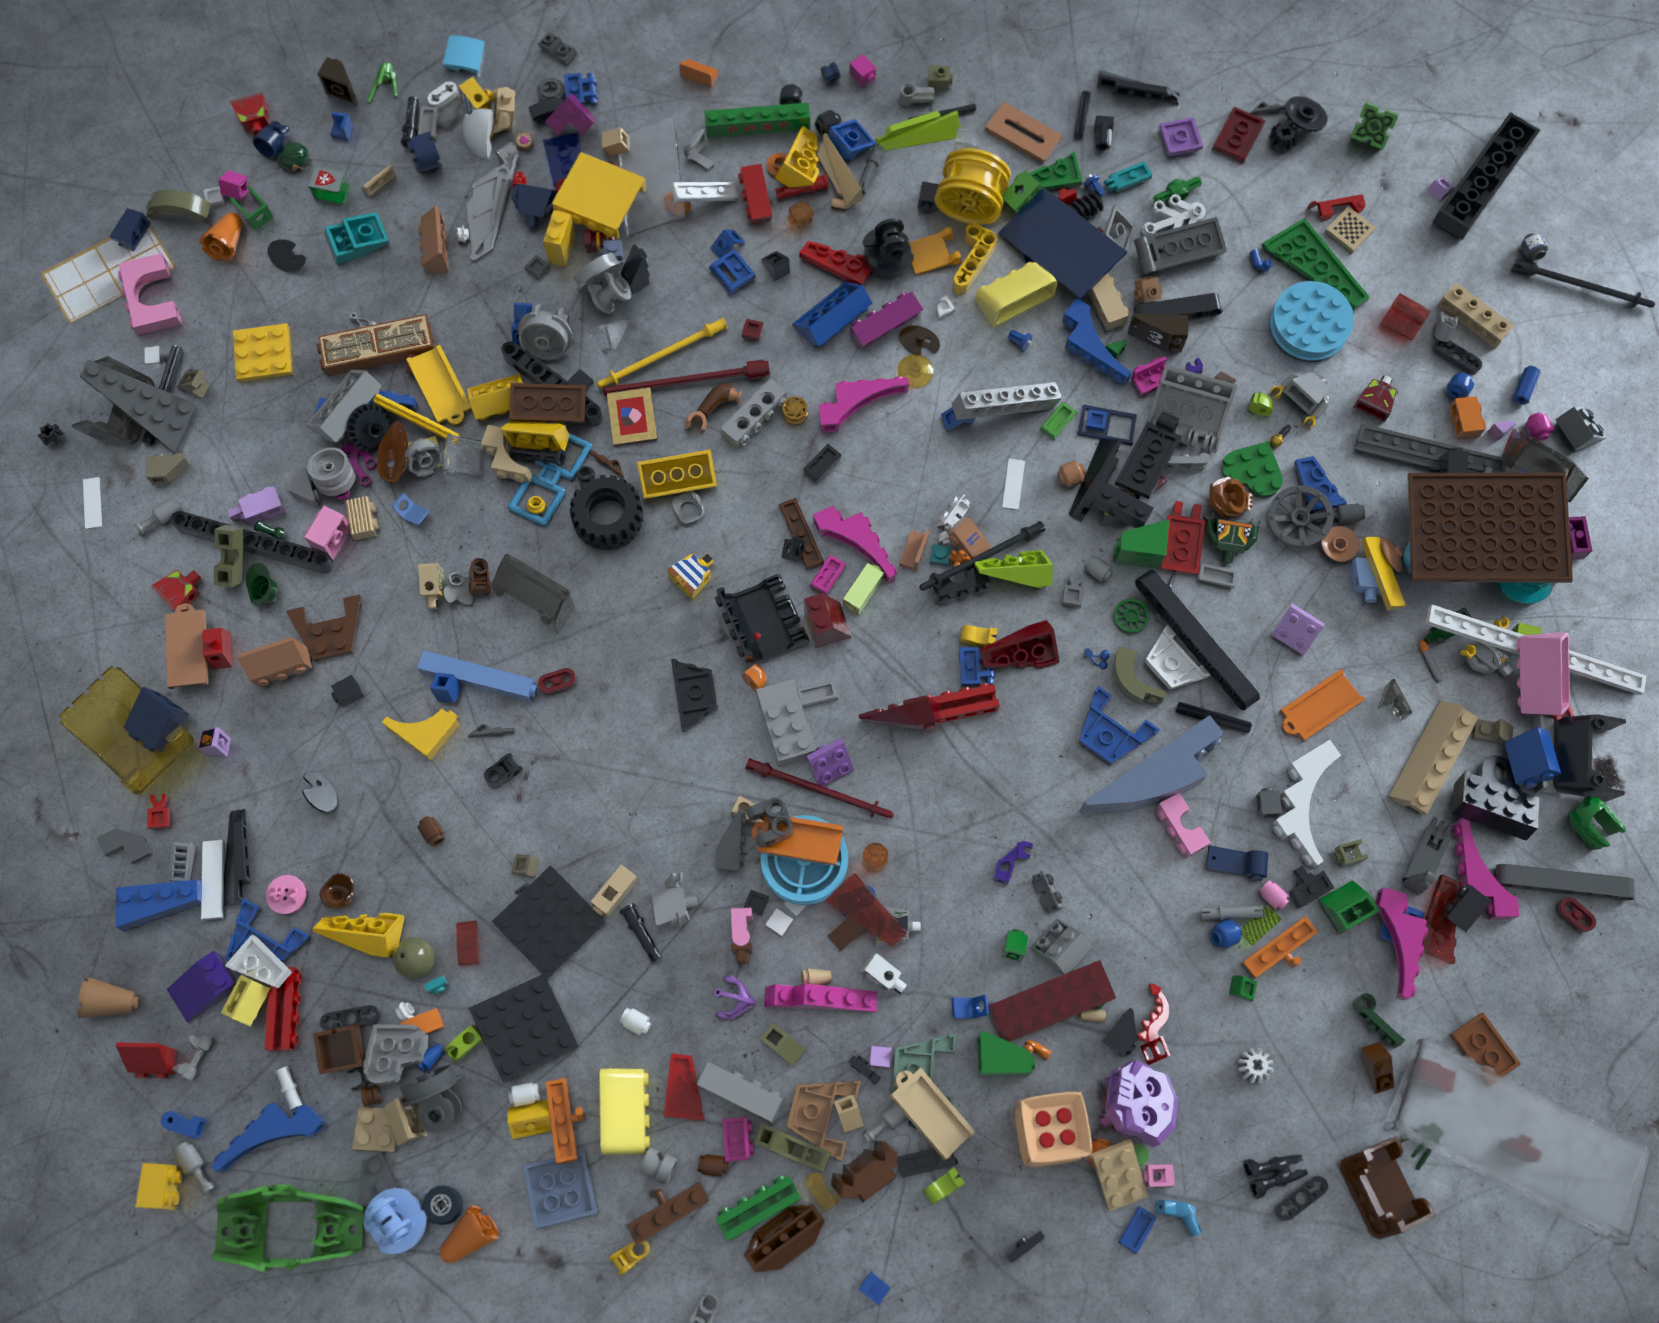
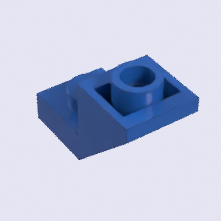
(520, 311)

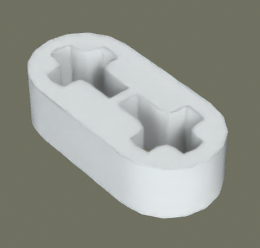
(443, 95)

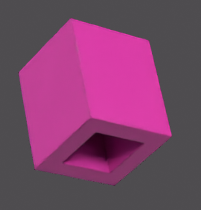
(862, 70)
(233, 185)

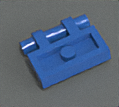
(574, 84)
(970, 667)

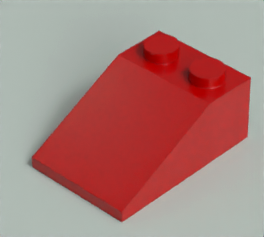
(148, 1059)

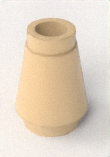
(815, 976)

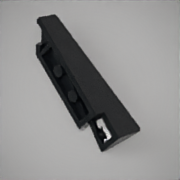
(1136, 89)
(237, 859)

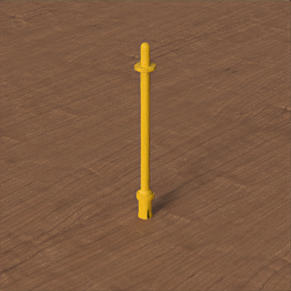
(708, 331)

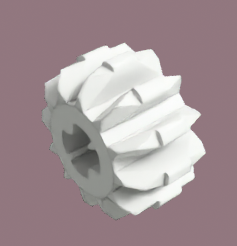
(1248, 1063)

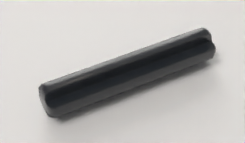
(1082, 114)

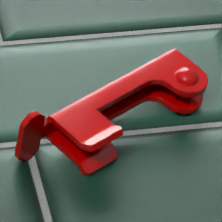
(1325, 207)

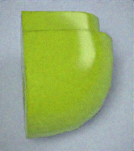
(1261, 404)

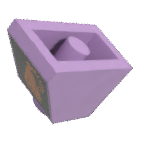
(214, 742)

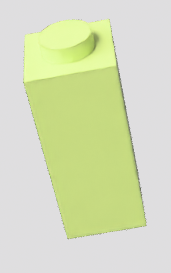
(863, 588)

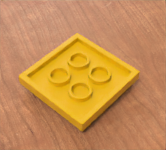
(262, 352)

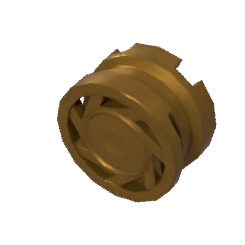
(795, 411)

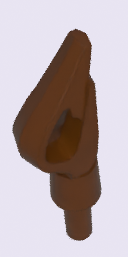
(608, 463)

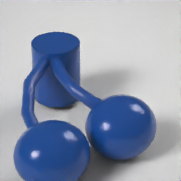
(1104, 655)

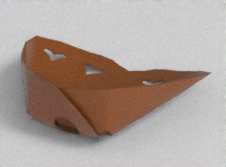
(392, 440)

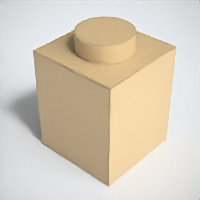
(615, 141)
(848, 1113)

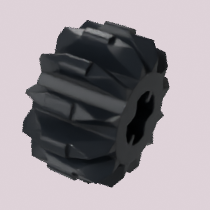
(1283, 136)

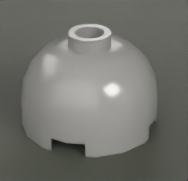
(423, 457)

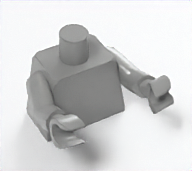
(671, 904)

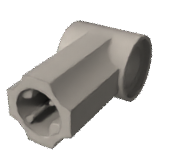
(910, 94)

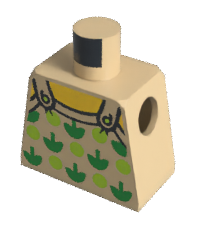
(431, 576)

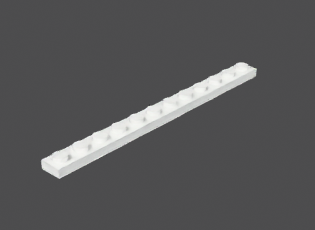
(1507, 641)

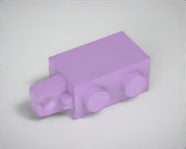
(258, 506)

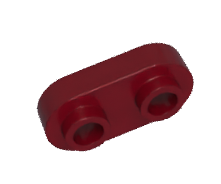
(556, 678)
(1576, 913)

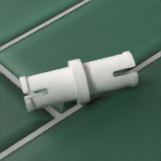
(288, 1088)

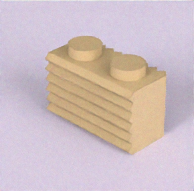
(361, 518)

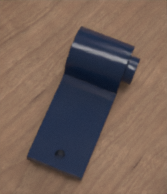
(1248, 864)

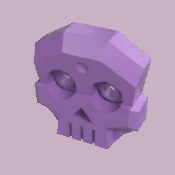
(1140, 1092)

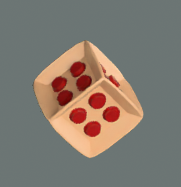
(1053, 1129)

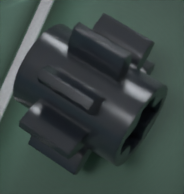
(50, 434)

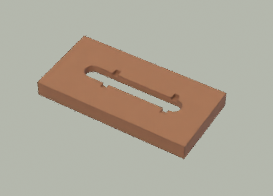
(1038, 151)

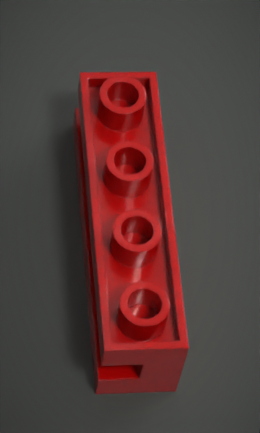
(967, 702)
(283, 1014)

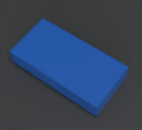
(1137, 1230)

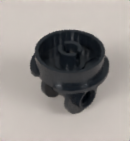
(887, 249)

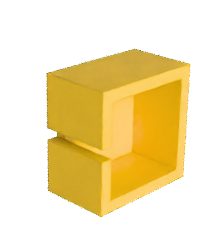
(159, 1186)

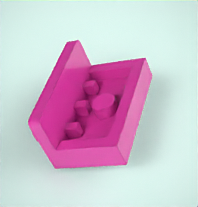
(1147, 377)
(736, 1139)

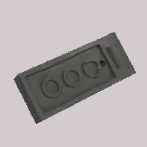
(1180, 246)

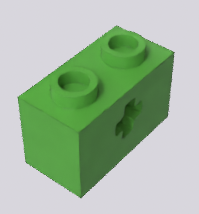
(1024, 182)

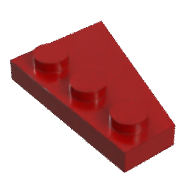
(682, 1090)

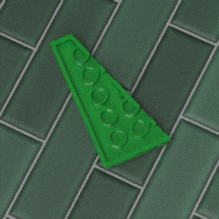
(1310, 256)

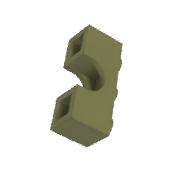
(230, 541)

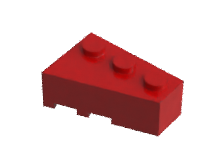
(755, 193)

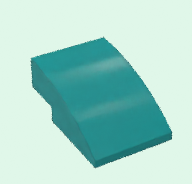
(355, 237)

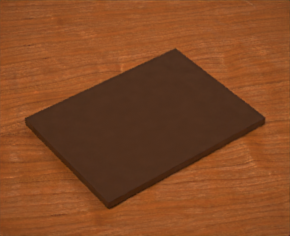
(1489, 527)

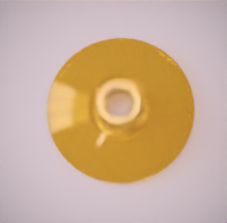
(919, 377)

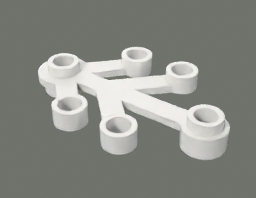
(1175, 217)

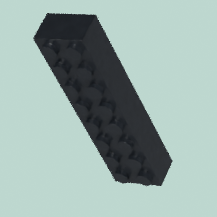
(1486, 176)

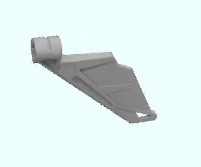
(488, 202)

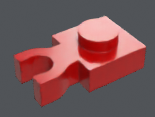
(159, 815)

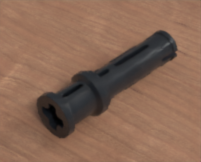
(409, 128)
(545, 455)
(636, 924)

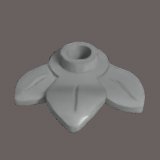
(457, 591)

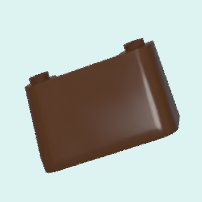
(1383, 1190)

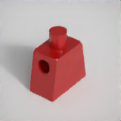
(217, 643)

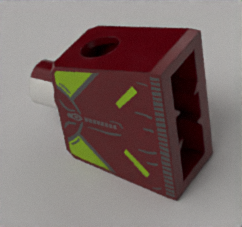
(1377, 399)

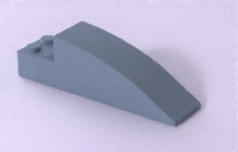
(1162, 774)

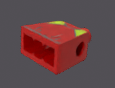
(252, 112)
(177, 589)

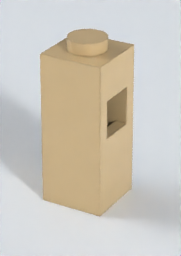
(614, 891)

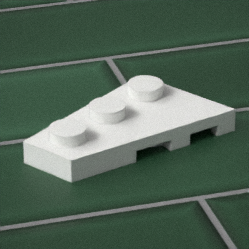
(259, 963)

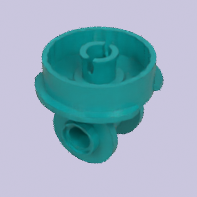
(1525, 592)

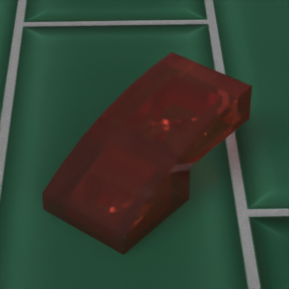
(467, 942)

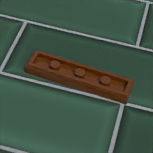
(799, 528)

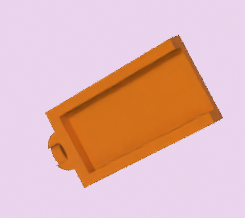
(1320, 706)
(810, 840)

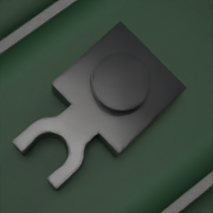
(860, 1065)

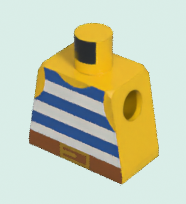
(473, 96)
(691, 574)

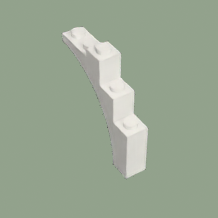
(1297, 799)

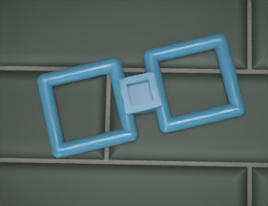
(548, 479)

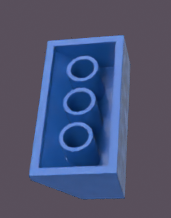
(833, 313)

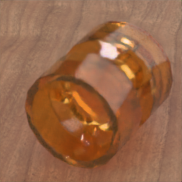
(875, 858)

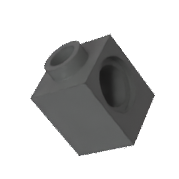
(1268, 803)

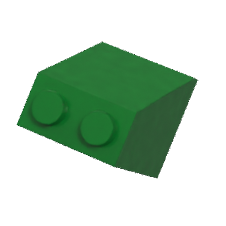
(1143, 546)
(1002, 1058)

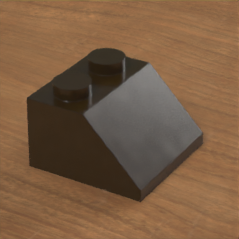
(336, 81)

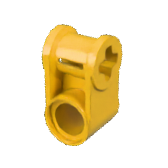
(628, 1257)

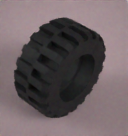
(602, 490)

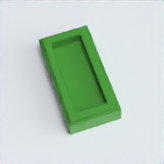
(1058, 420)

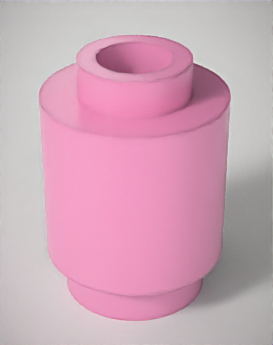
(1274, 895)

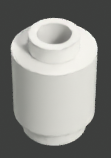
(635, 1021)
(524, 1094)

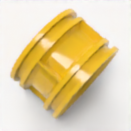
(972, 186)

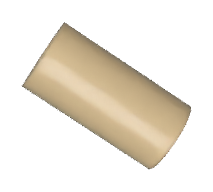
(1093, 1015)

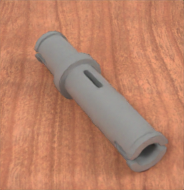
(1231, 912)

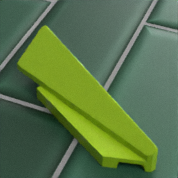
(920, 131)

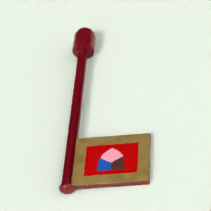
(632, 404)

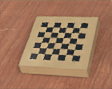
(1350, 229)

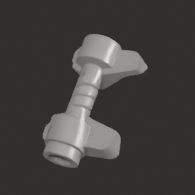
(200, 1045)

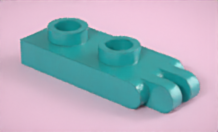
(1128, 177)

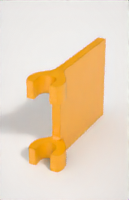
(932, 253)

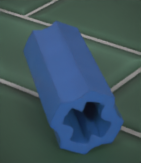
(1527, 385)

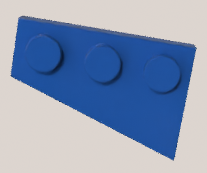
(1314, 476)

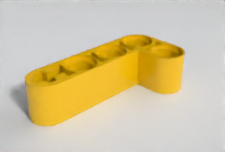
(972, 261)

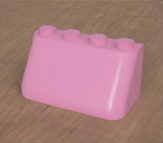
(1544, 673)

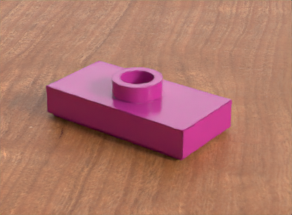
(828, 575)

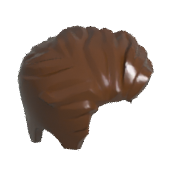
(337, 891)

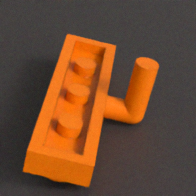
(1281, 948)
(563, 1120)

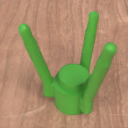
(384, 73)

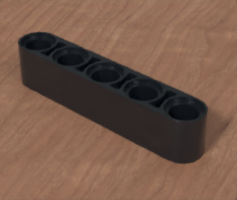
(1194, 306)

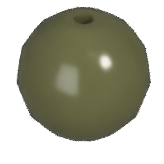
(413, 958)

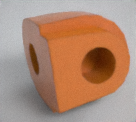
(755, 677)

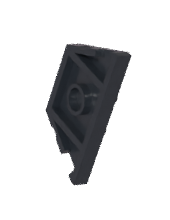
(694, 692)

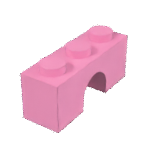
(1188, 841)

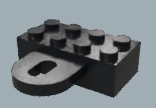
(1495, 800)

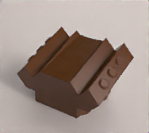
(866, 1173)

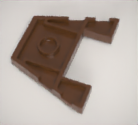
(329, 637)

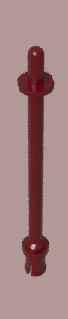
(767, 770)

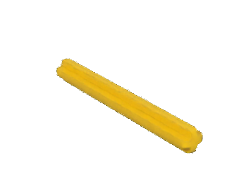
(412, 416)

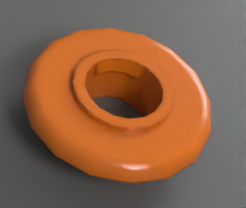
(772, 160)

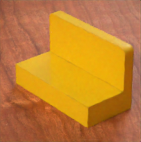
(529, 1119)

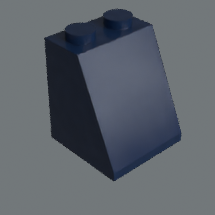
(153, 719)

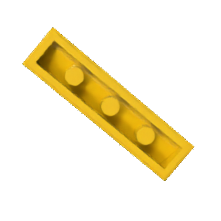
(1383, 573)

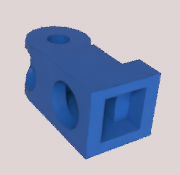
(177, 1123)

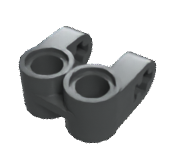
(776, 819)

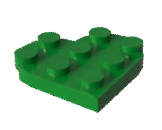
(1254, 468)

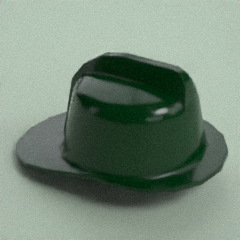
(260, 585)

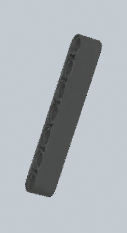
(1565, 882)

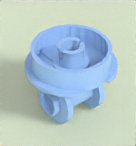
(386, 1227)

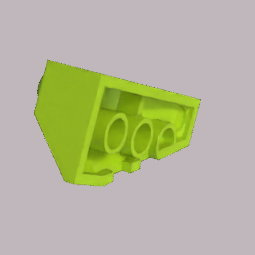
(1028, 568)

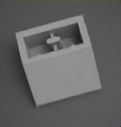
(1062, 946)

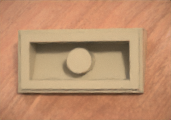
(378, 180)

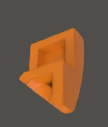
(427, 1021)

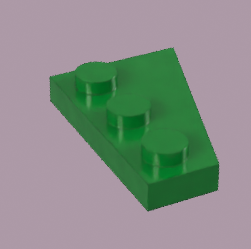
(1060, 174)

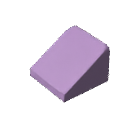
(1440, 188)
(1500, 429)
(880, 1057)

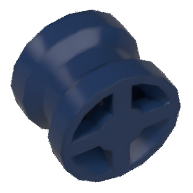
(830, 72)

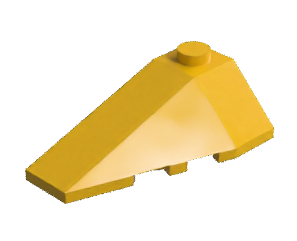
(800, 163)
(369, 935)

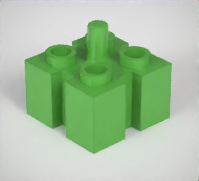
(1374, 125)

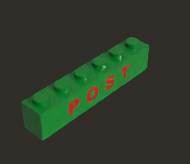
(757, 120)

